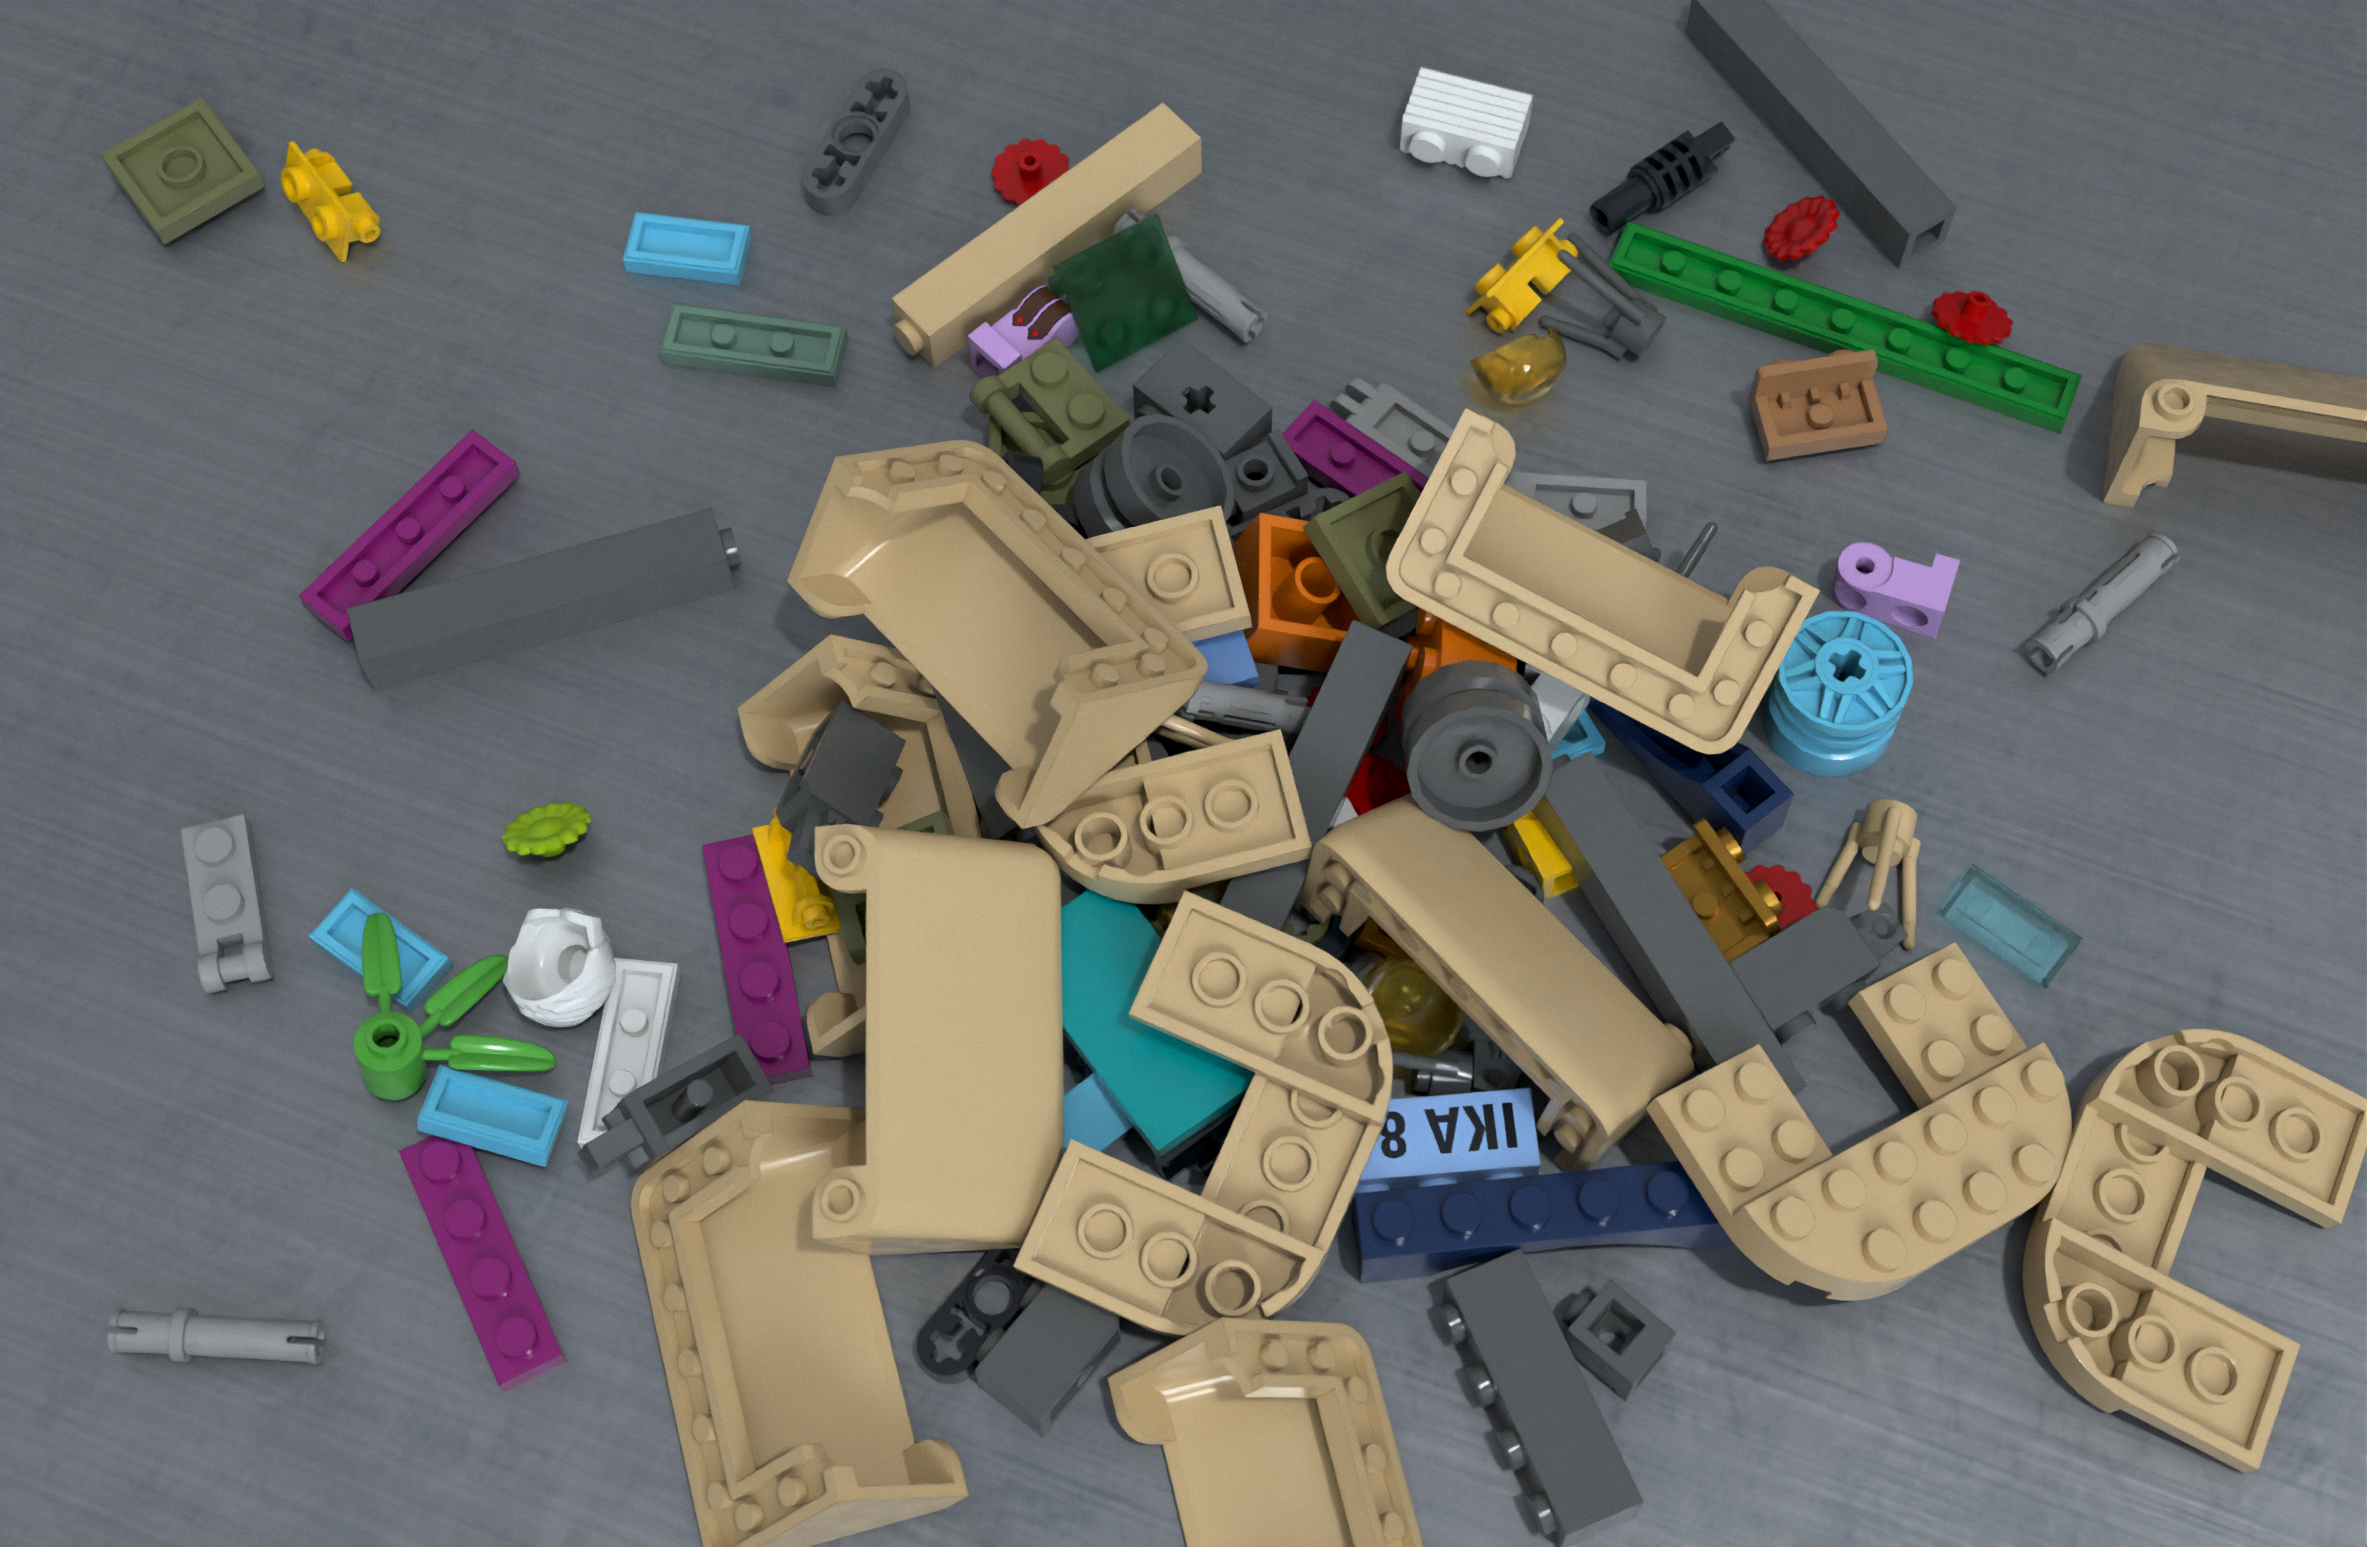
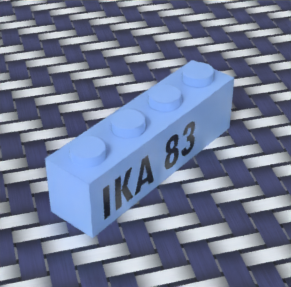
(1454, 1141)

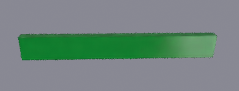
(1836, 322)

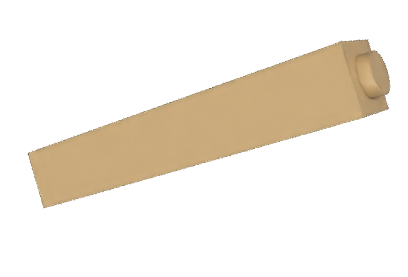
(1059, 221)

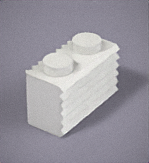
(1465, 123)

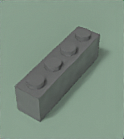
(1540, 1400)

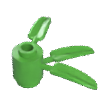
(391, 1043)

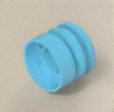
(1831, 723)

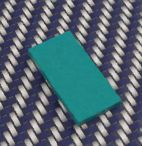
(1154, 1078)

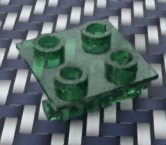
(1124, 292)

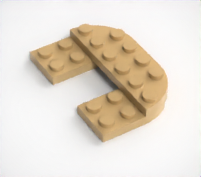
(1199, 813)
(1287, 1159)
(1912, 1194)
(2120, 1211)

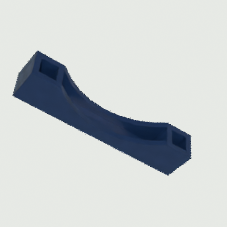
(1724, 788)
(1465, 1223)

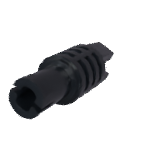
(1663, 177)

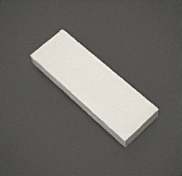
(630, 1037)

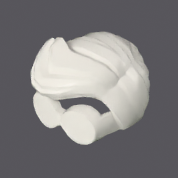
(560, 966)

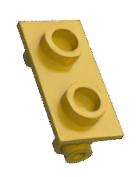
(315, 186)
(1505, 291)
(800, 900)

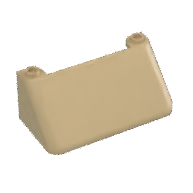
(2170, 388)
(1589, 603)
(997, 613)
(900, 698)
(1506, 969)
(955, 1041)
(778, 1338)
(1272, 1436)

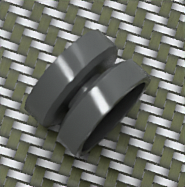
(1150, 475)
(1475, 746)

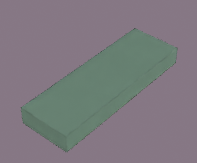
(753, 344)

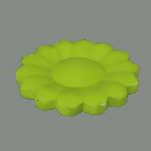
(546, 829)

